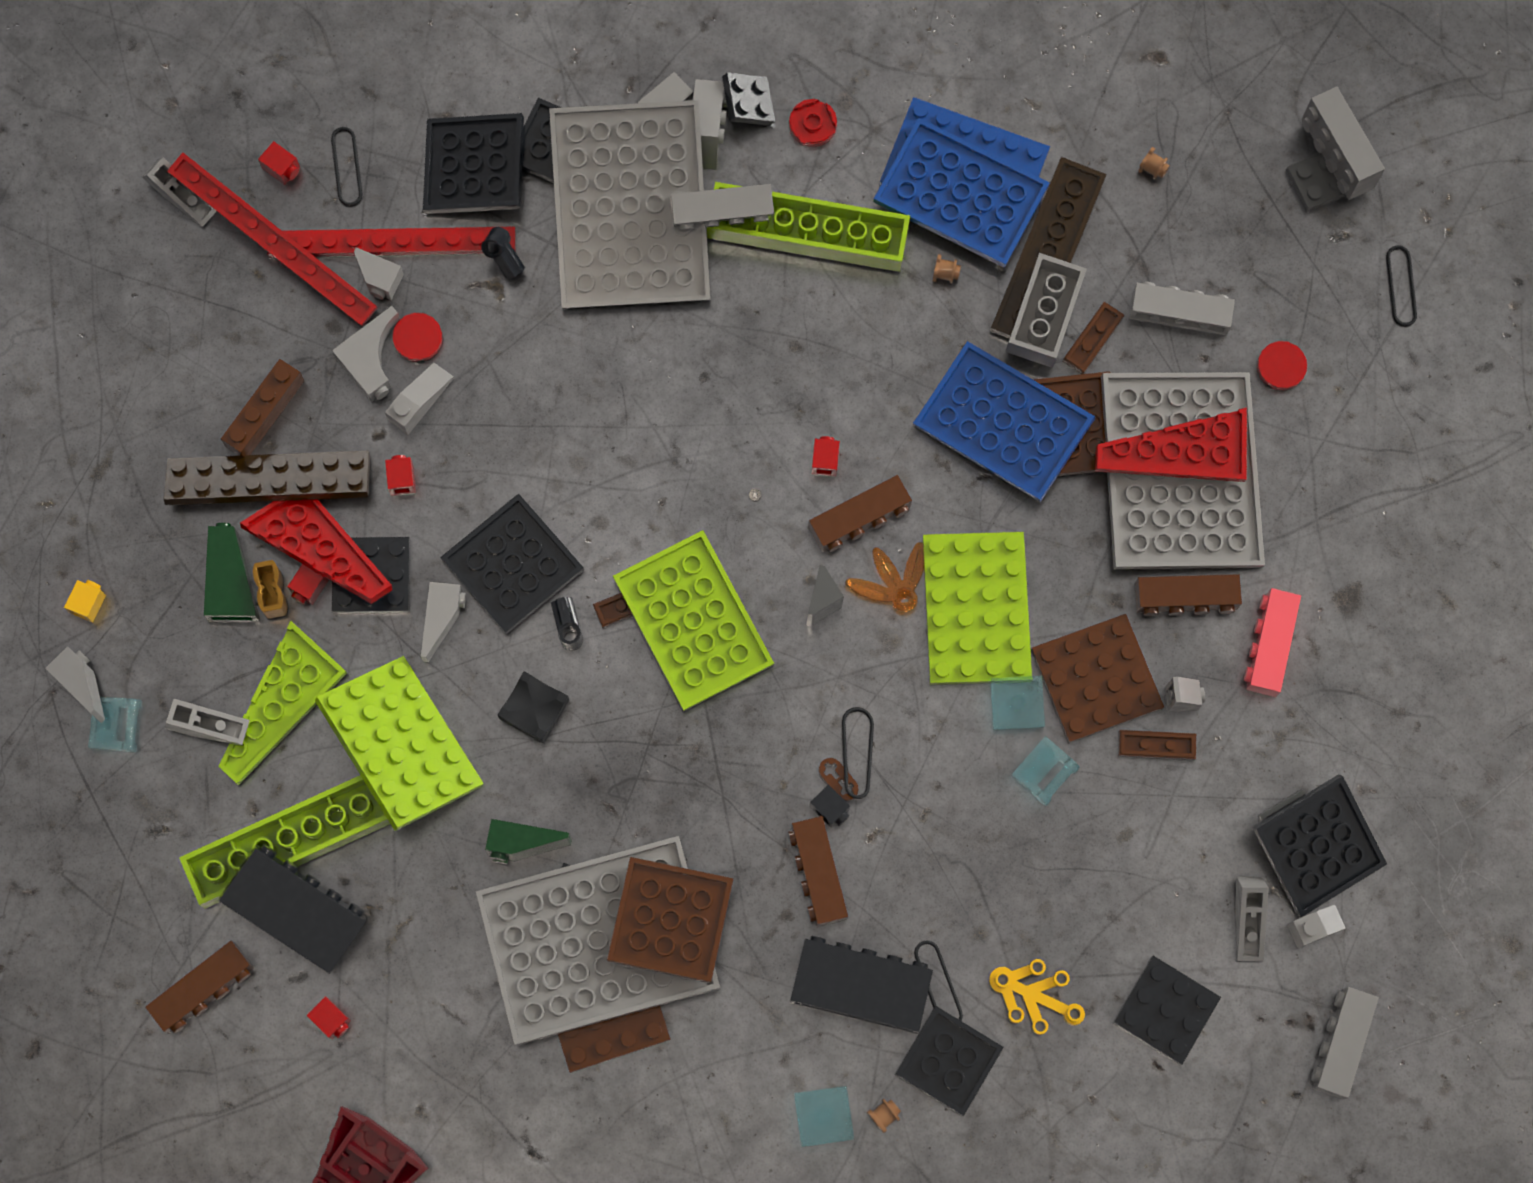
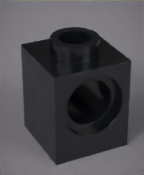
(830, 806)

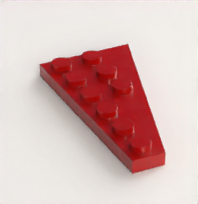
(1194, 449)
(318, 541)

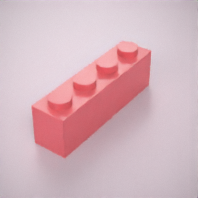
(1272, 643)

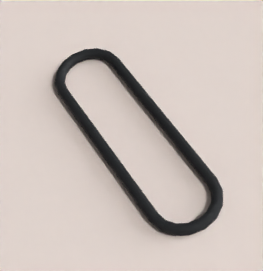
(356, 166)
(1411, 284)
(945, 972)

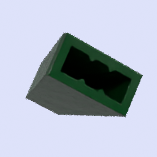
(227, 580)

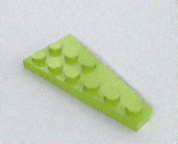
(282, 700)

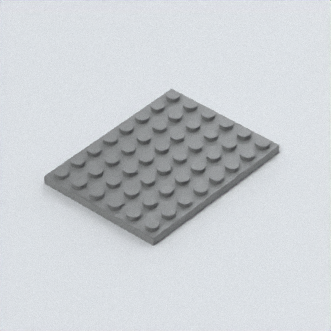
(615, 204)
(1177, 519)
(554, 945)

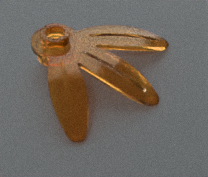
(897, 588)

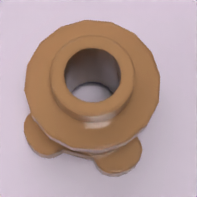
(1154, 164)
(946, 270)
(884, 1114)

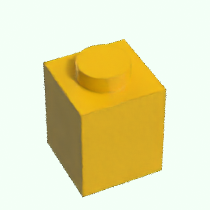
(85, 600)

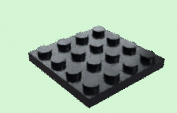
(473, 163)
(512, 563)
(1319, 845)

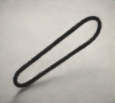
(845, 752)

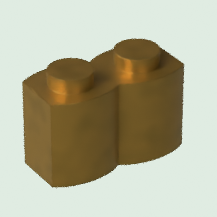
(270, 585)

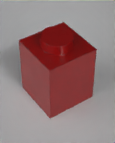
(279, 163)
(825, 456)
(400, 475)
(307, 585)
(329, 1018)

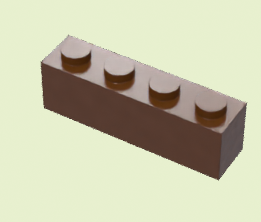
(262, 409)
(859, 514)
(1188, 593)
(819, 872)
(200, 987)

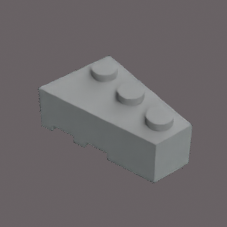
(712, 116)

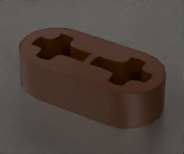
(834, 783)

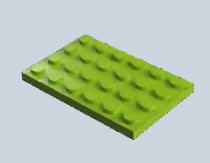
(976, 607)
(693, 620)
(399, 742)

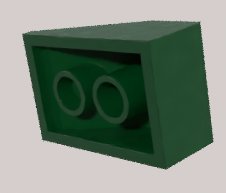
(518, 841)

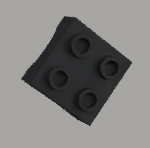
(533, 707)

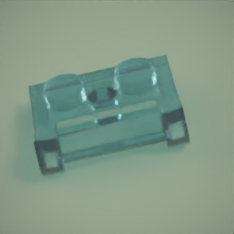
(105, 734)
(1037, 766)

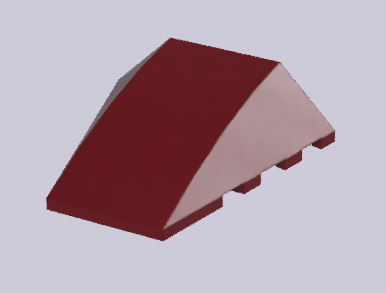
(366, 1154)

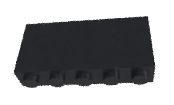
(293, 907)
(861, 985)

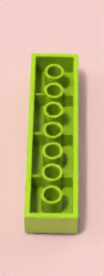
(822, 231)
(294, 834)

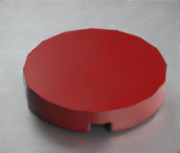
(812, 123)
(417, 337)
(1282, 365)

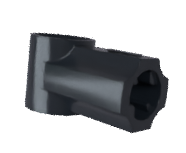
(498, 248)
(567, 622)

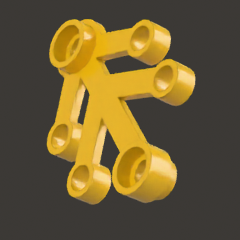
(1032, 994)

